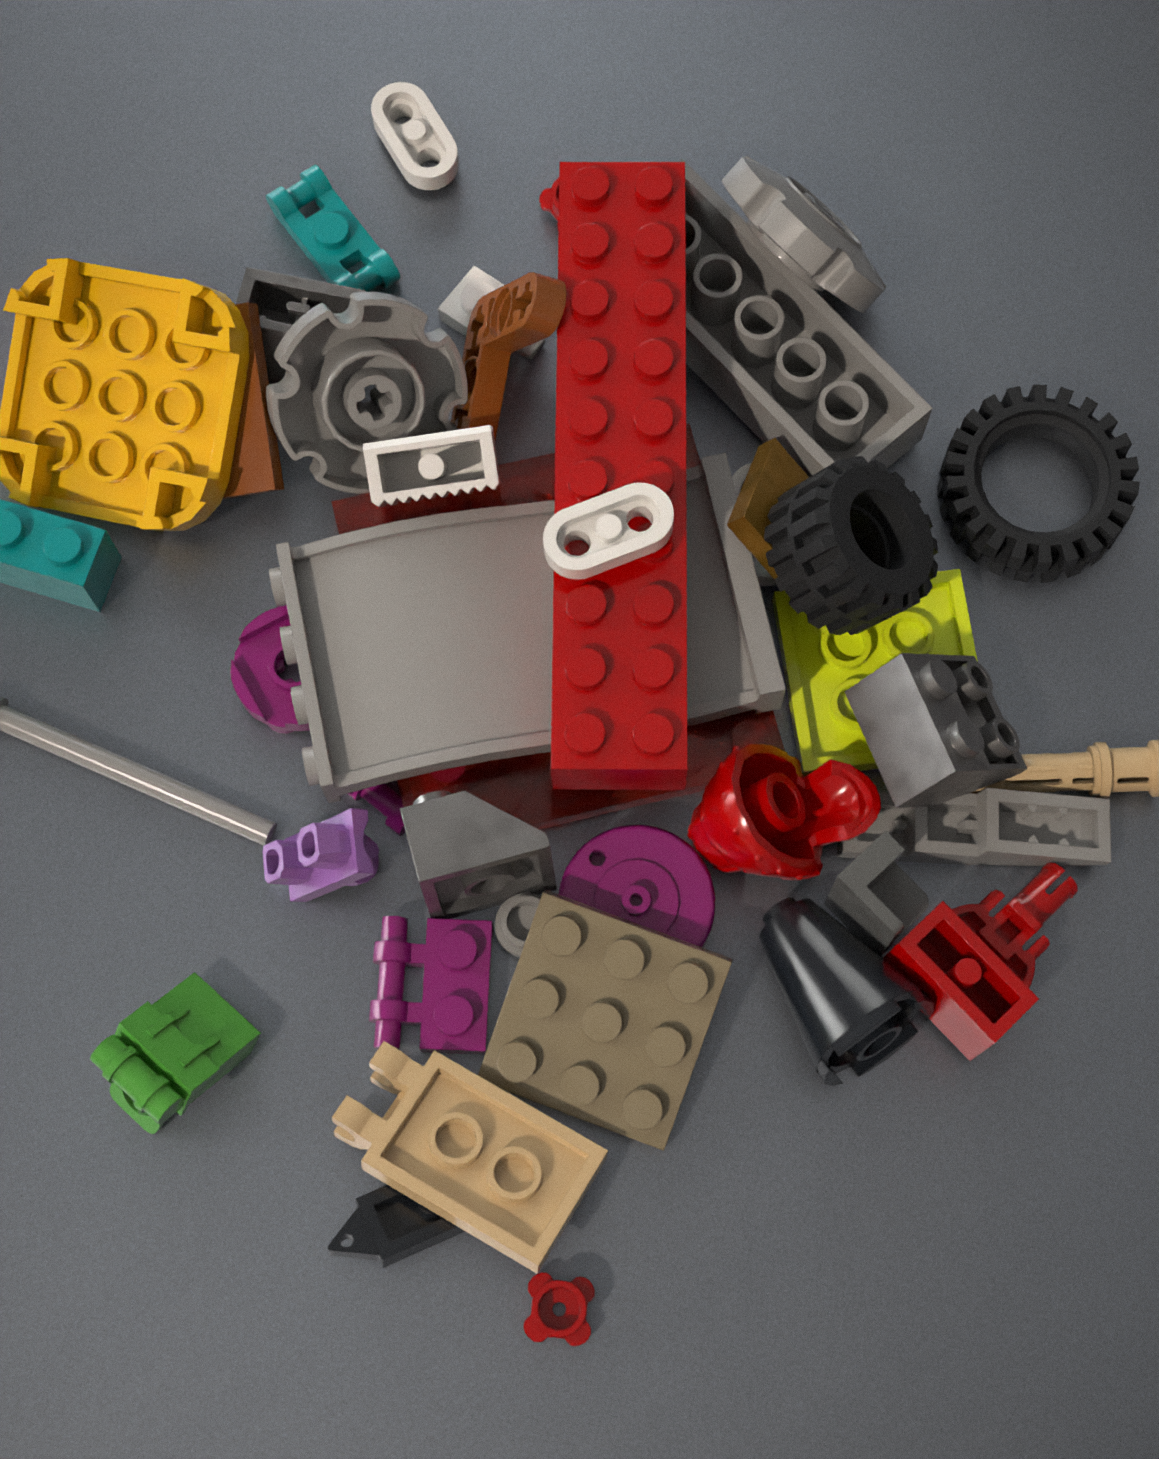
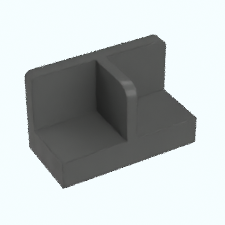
(877, 896)

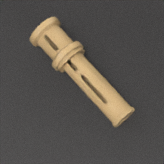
(1097, 770)

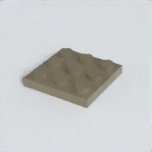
(604, 1019)

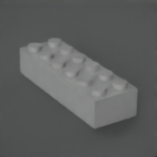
(784, 351)

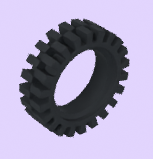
(1061, 422)

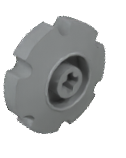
(804, 234)
(337, 356)

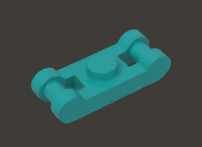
(332, 235)

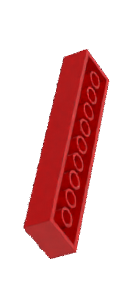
(620, 424)

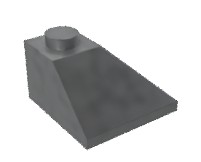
(473, 854)

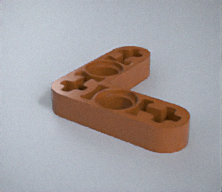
(499, 325)

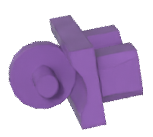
(323, 857)

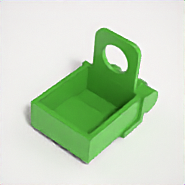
(173, 1052)

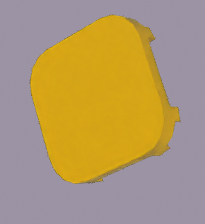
(121, 395)

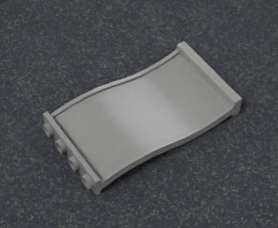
(437, 636)

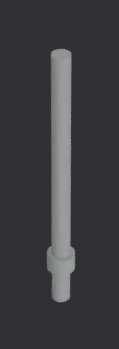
(135, 775)

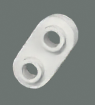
(418, 139)
(605, 528)

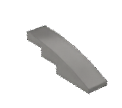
(995, 830)

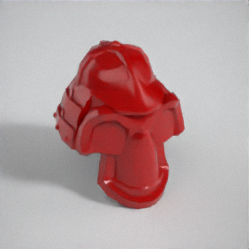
(772, 819)

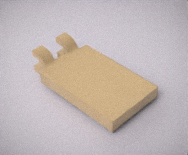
(472, 1153)

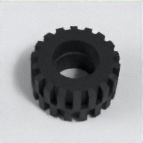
(851, 546)

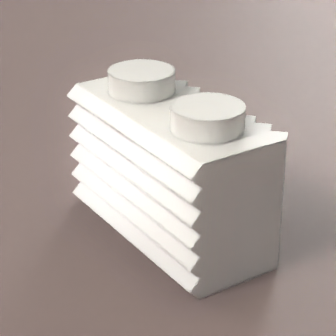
(431, 465)

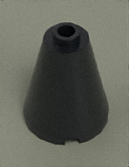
(839, 990)

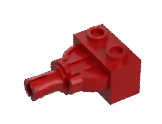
(977, 962)

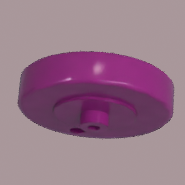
(644, 879)

